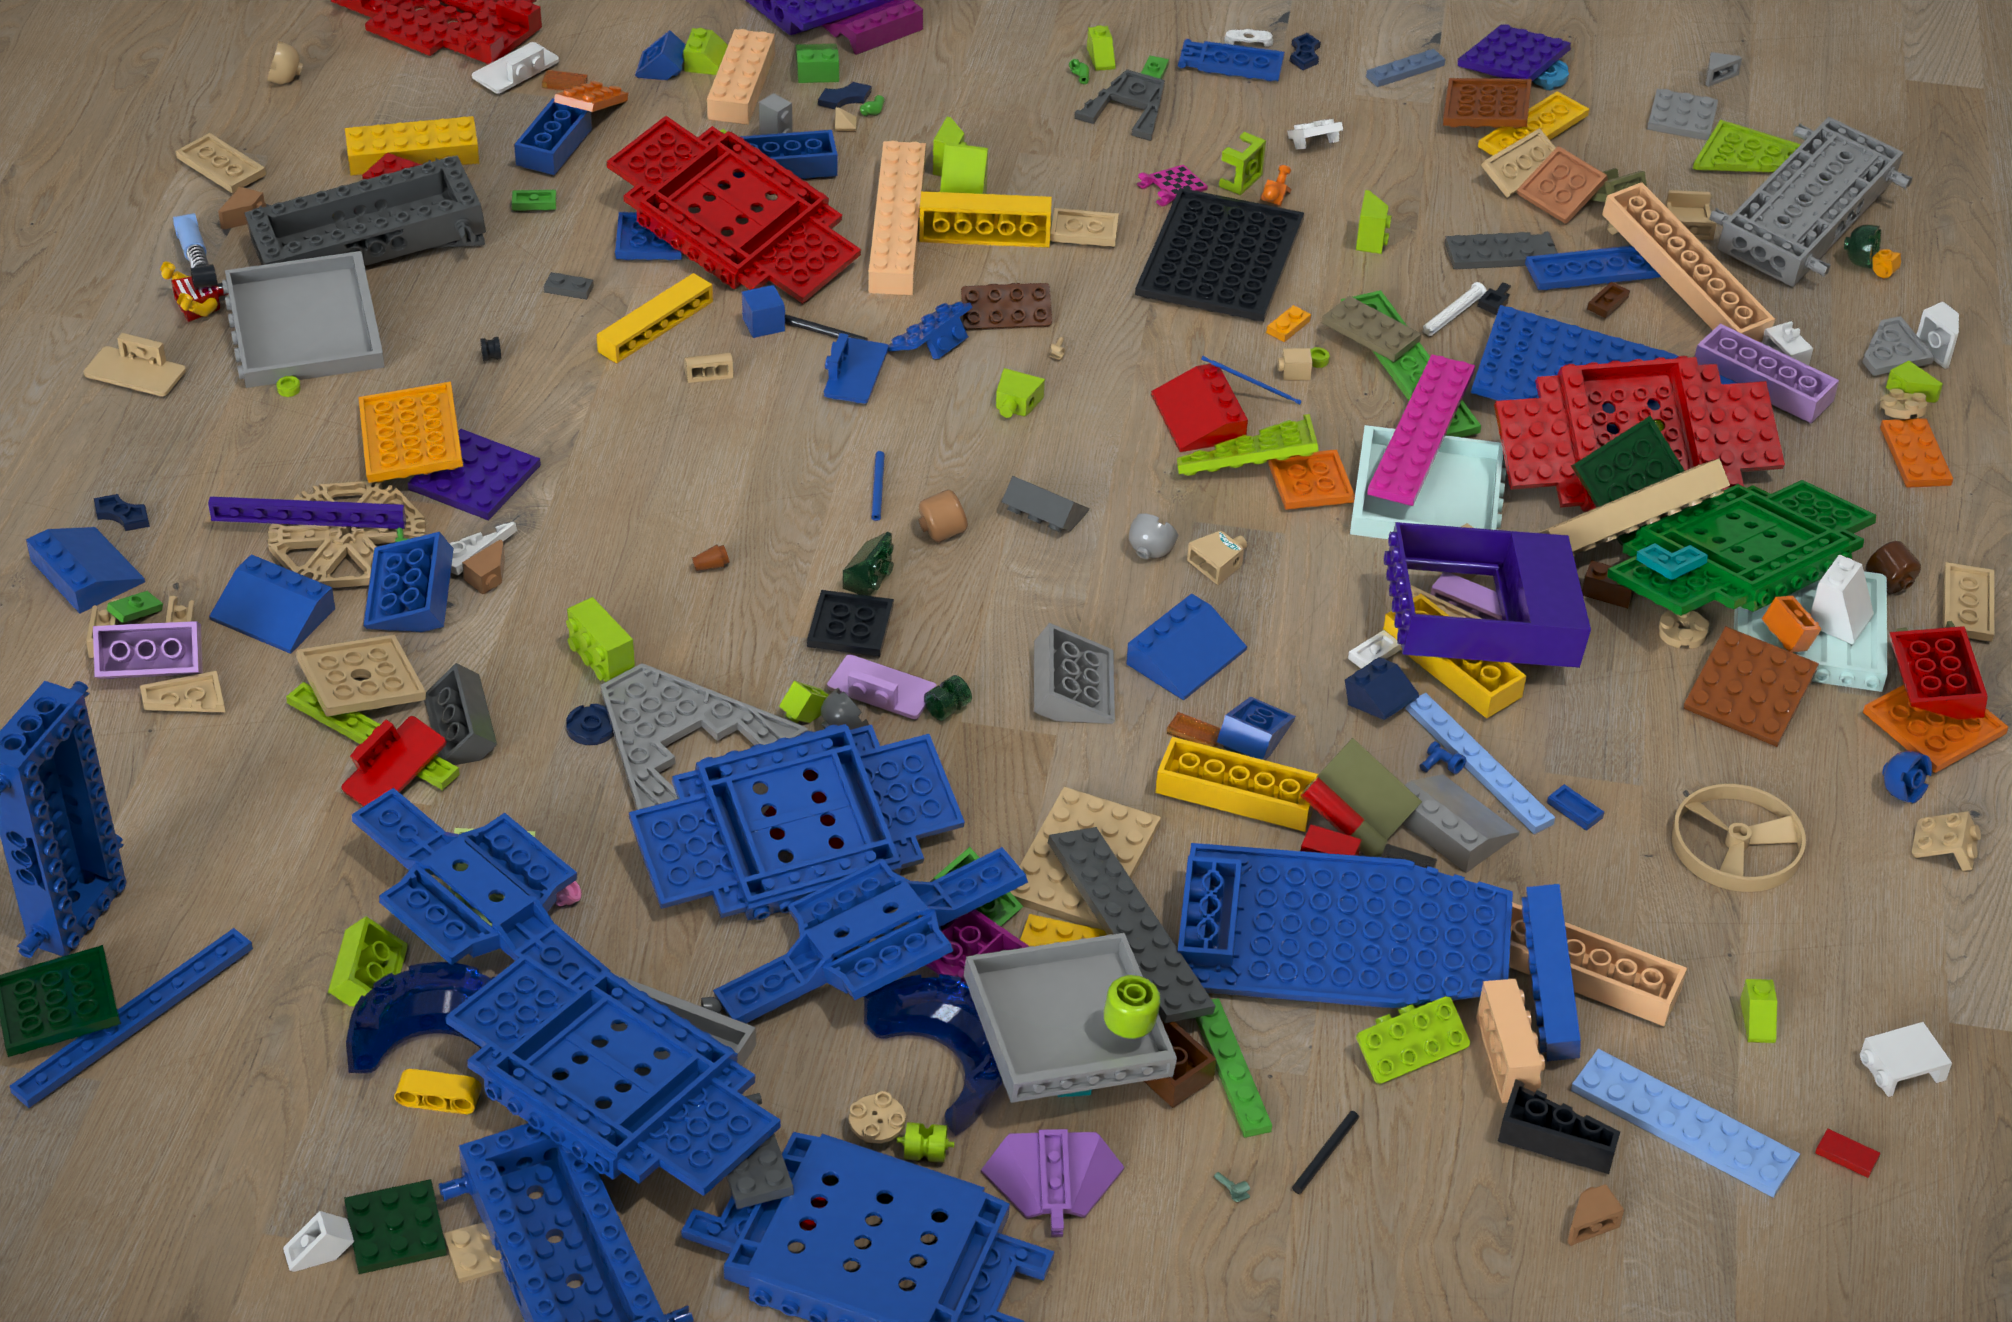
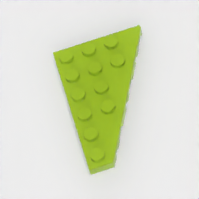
(1743, 149)
(1273, 442)

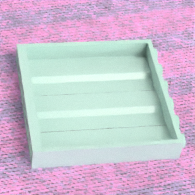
(1839, 662)

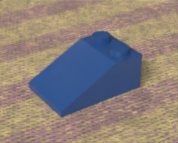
(1254, 728)

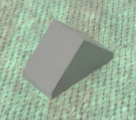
(1722, 68)

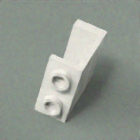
(1904, 1055)

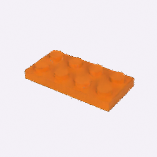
(591, 96)
(1916, 453)

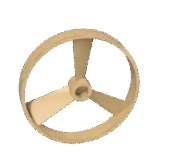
(1739, 836)

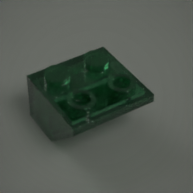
(869, 566)

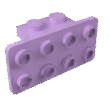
(881, 686)

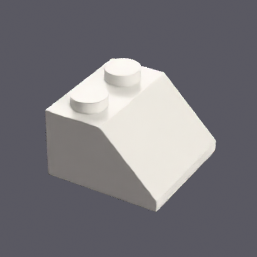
(1939, 332)

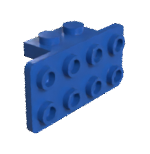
(939, 330)
(853, 368)

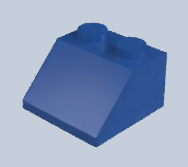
(662, 58)

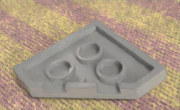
(1893, 346)

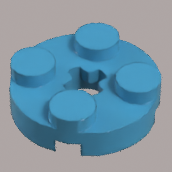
(1554, 76)

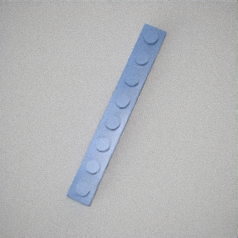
(1481, 764)

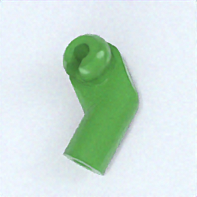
(1080, 70)
(873, 107)

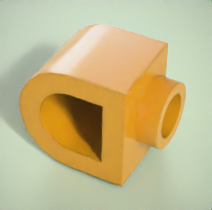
(1886, 263)

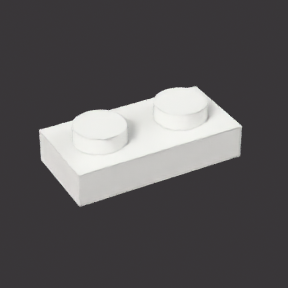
(1380, 645)

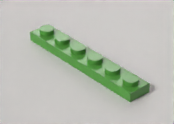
(1234, 1072)

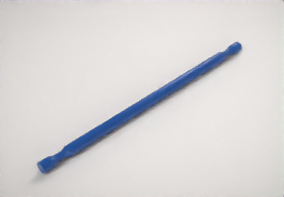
(1256, 382)

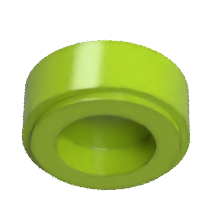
(1320, 357)
(288, 386)

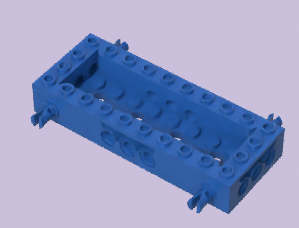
(56, 820)
(574, 1205)

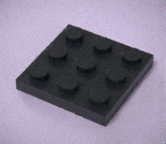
(850, 623)

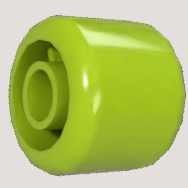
(1131, 1006)

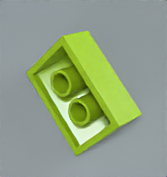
(364, 958)

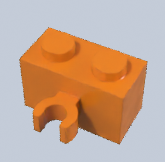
(1791, 624)

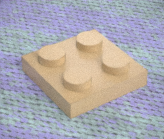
(472, 1252)

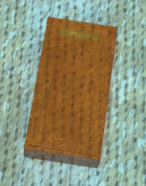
(563, 80)
(1193, 730)

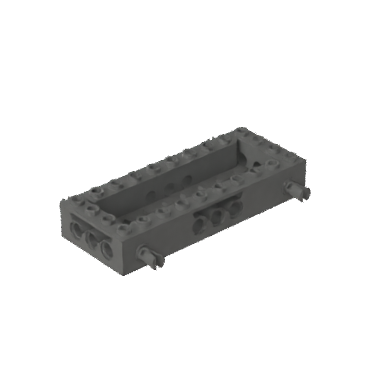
(374, 216)

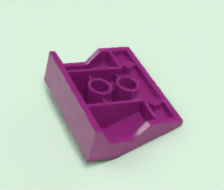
(879, 25)
(970, 936)

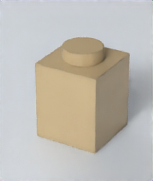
(1295, 364)

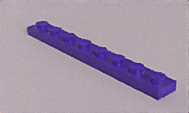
(307, 512)

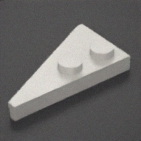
(475, 543)

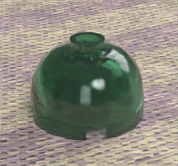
(1863, 245)

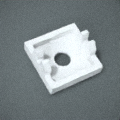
(1312, 129)

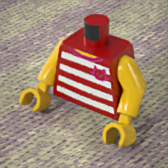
(191, 301)

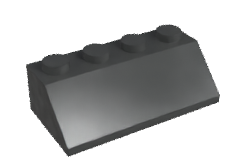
(461, 716)

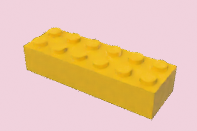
(412, 141)
(985, 219)
(1481, 684)
(1235, 783)

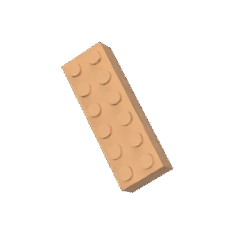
(741, 76)

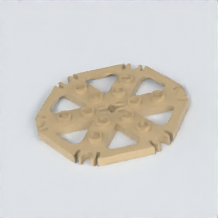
(330, 540)

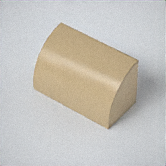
(708, 367)

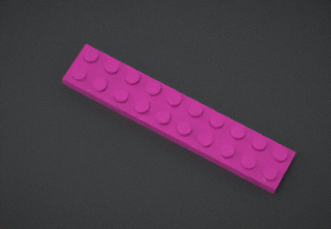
(1421, 430)

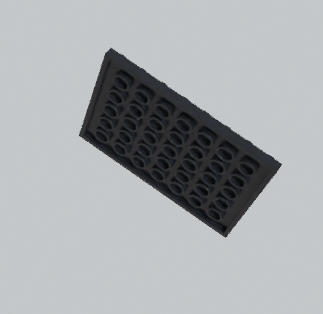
(1220, 254)

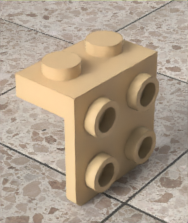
(1948, 834)

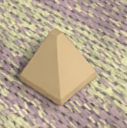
(844, 121)

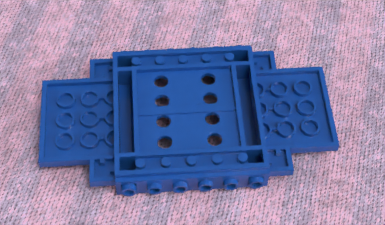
(722, 843)
(675, 1118)

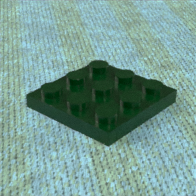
(395, 1226)

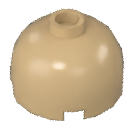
(284, 64)

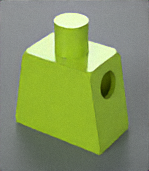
(1018, 393)

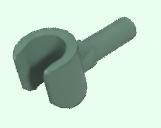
(1237, 1191)

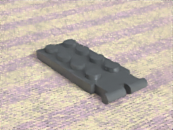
(1497, 249)
(761, 1174)

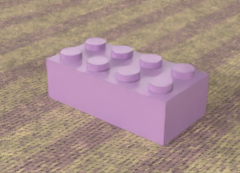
(147, 650)

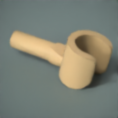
(1057, 350)

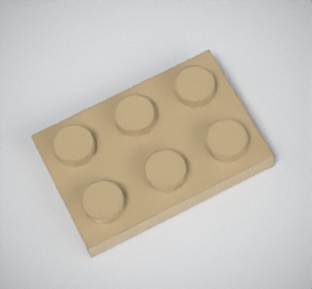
(1084, 227)

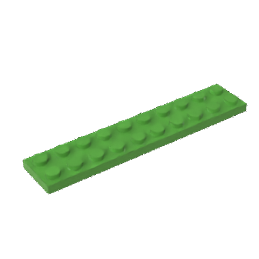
(1410, 366)

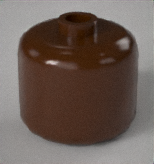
(1895, 563)

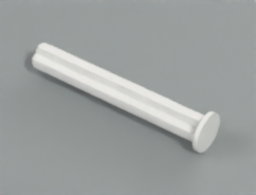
(1454, 309)

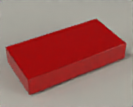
(1847, 1153)

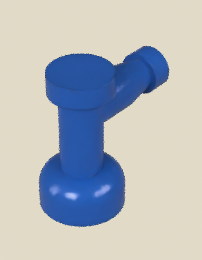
(1455, 762)

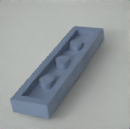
(1405, 68)

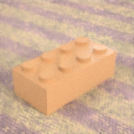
(1509, 1037)

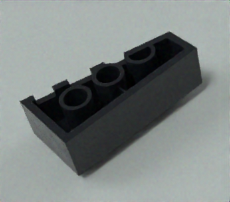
(1556, 1130)

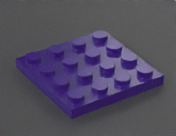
(1514, 53)
(484, 482)

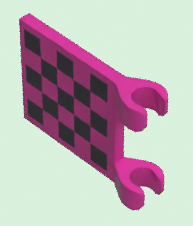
(1170, 181)

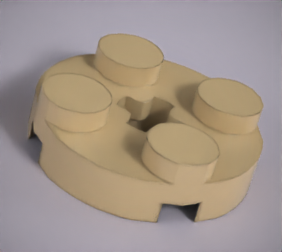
(1902, 405)
(1693, 635)

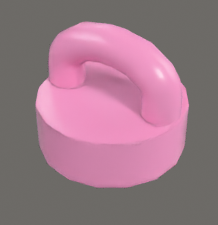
(569, 895)

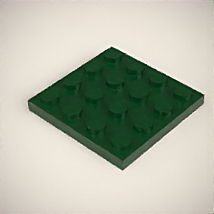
(1627, 465)
(57, 1001)

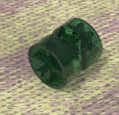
(948, 697)

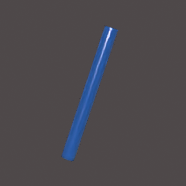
(878, 485)

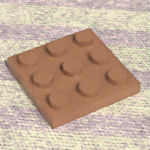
(1562, 185)

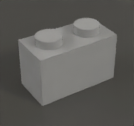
(775, 115)

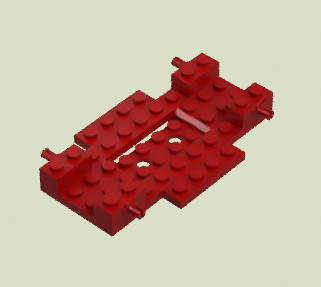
(488, 37)

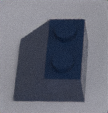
(1380, 689)

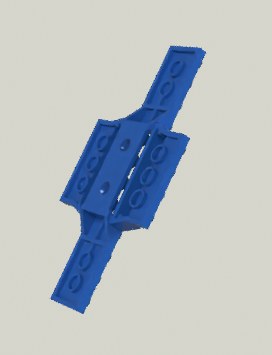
(499, 861)
(861, 908)

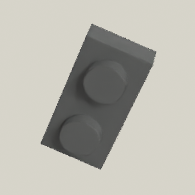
(568, 286)

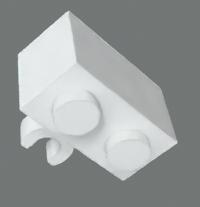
(1788, 341)

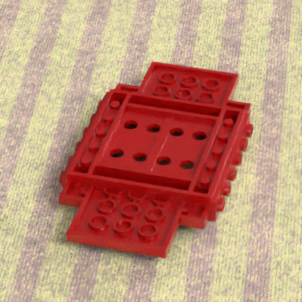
(782, 244)
(1698, 415)

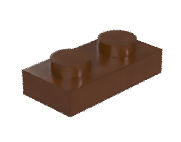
(1608, 300)

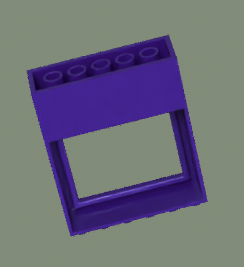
(1534, 586)

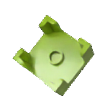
(1248, 164)

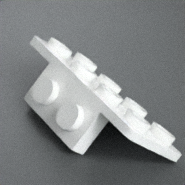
(515, 67)

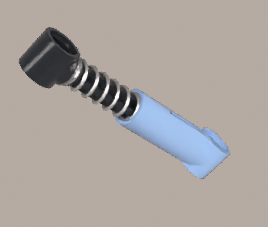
(192, 244)

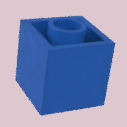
(763, 311)

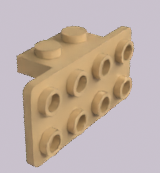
(136, 365)

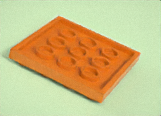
(1930, 733)

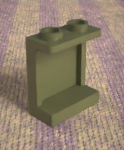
(1618, 183)

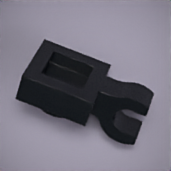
(1493, 299)

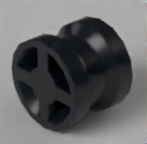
(490, 348)

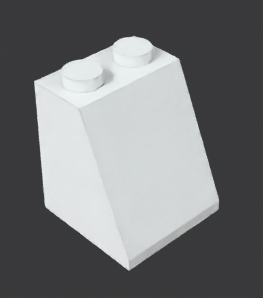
(1843, 600)

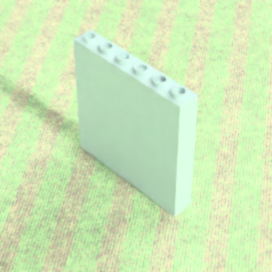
(1457, 491)

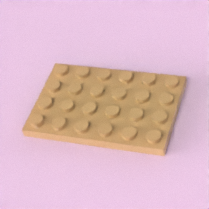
(1049, 885)

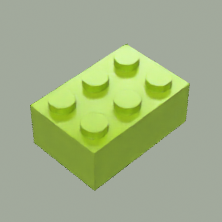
(599, 640)

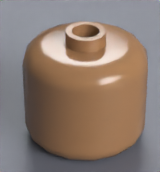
(942, 516)

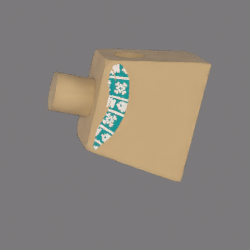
(1217, 555)

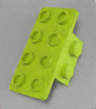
(1412, 1039)

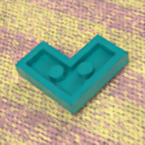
(1671, 564)

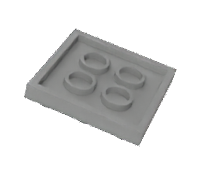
(1682, 114)

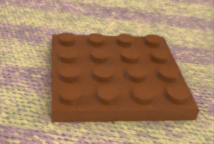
(1487, 102)
(1751, 686)

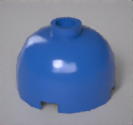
(1906, 775)

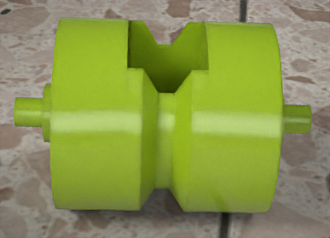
(925, 1142)

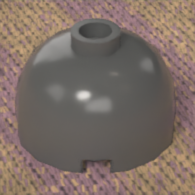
(841, 710)

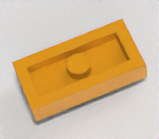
(1288, 323)

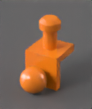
(1275, 191)

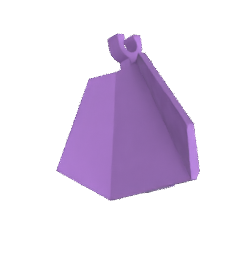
(1053, 1173)

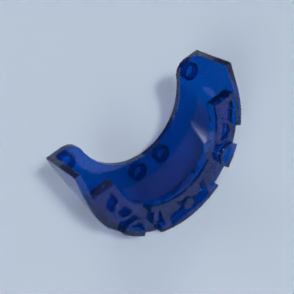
(406, 1008)
(947, 1014)

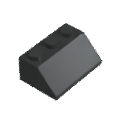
(1043, 505)

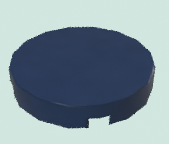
(596, 728)

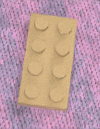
(1518, 161)
(220, 162)
(1969, 599)

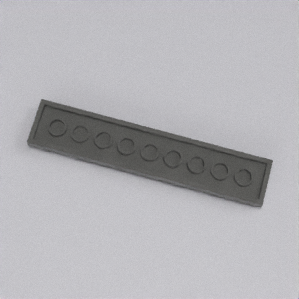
(1124, 910)

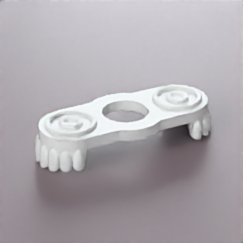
(1238, 35)

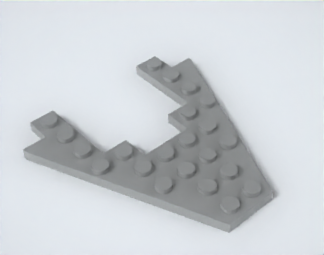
(658, 708)

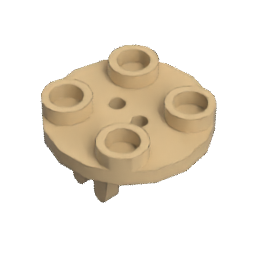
(887, 1111)

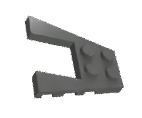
(1133, 90)

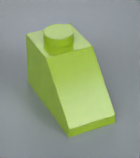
(1101, 48)
(1914, 380)
(803, 702)
(1759, 1010)

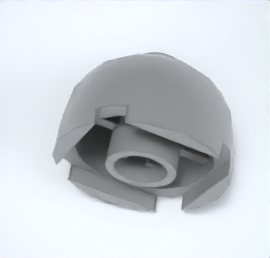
(1151, 537)

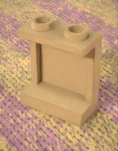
(1693, 212)

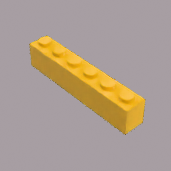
(654, 318)

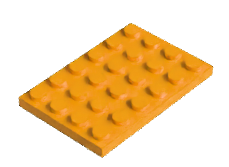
(410, 432)

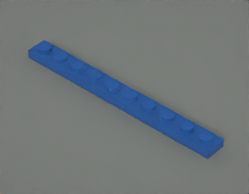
(133, 1017)

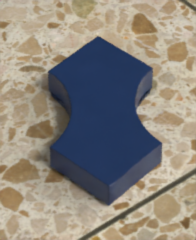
(1305, 54)
(850, 94)
(115, 509)

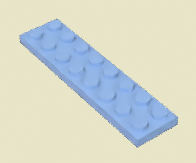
(1685, 1122)

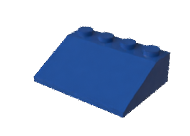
(82, 565)
(409, 584)
(273, 604)
(1185, 647)

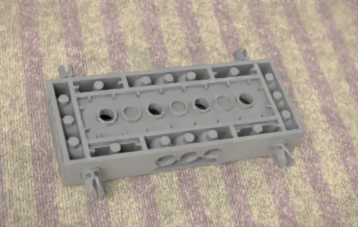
(1856, 174)

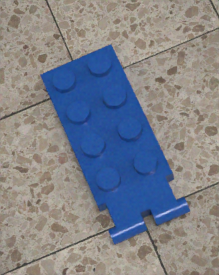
(1232, 60)

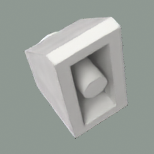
(318, 1242)

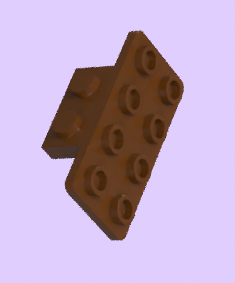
(1007, 306)

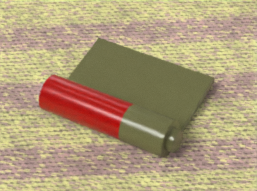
(1361, 798)

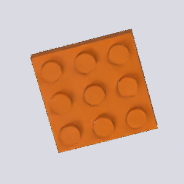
(1312, 480)

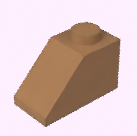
(242, 201)
(485, 568)
(1595, 1214)

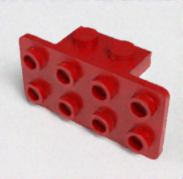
(391, 758)

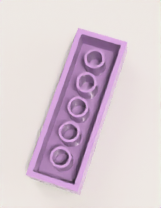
(1790, 383)

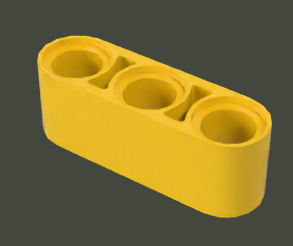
(438, 1091)

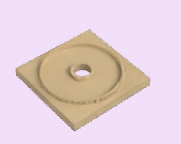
(379, 659)

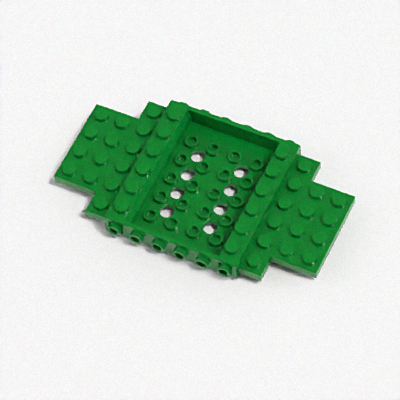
(1790, 531)

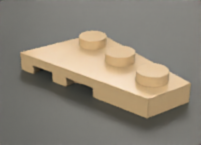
(186, 693)

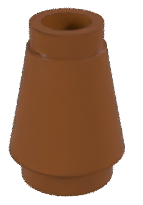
(711, 558)

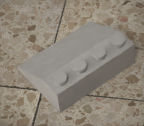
(1073, 678)
(1456, 822)

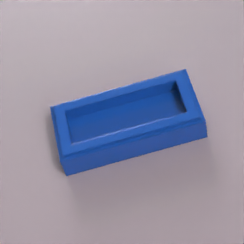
(1575, 807)

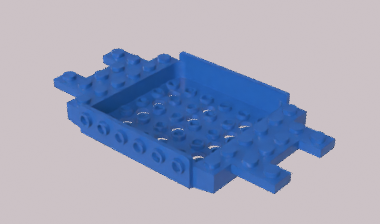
(964, 1269)

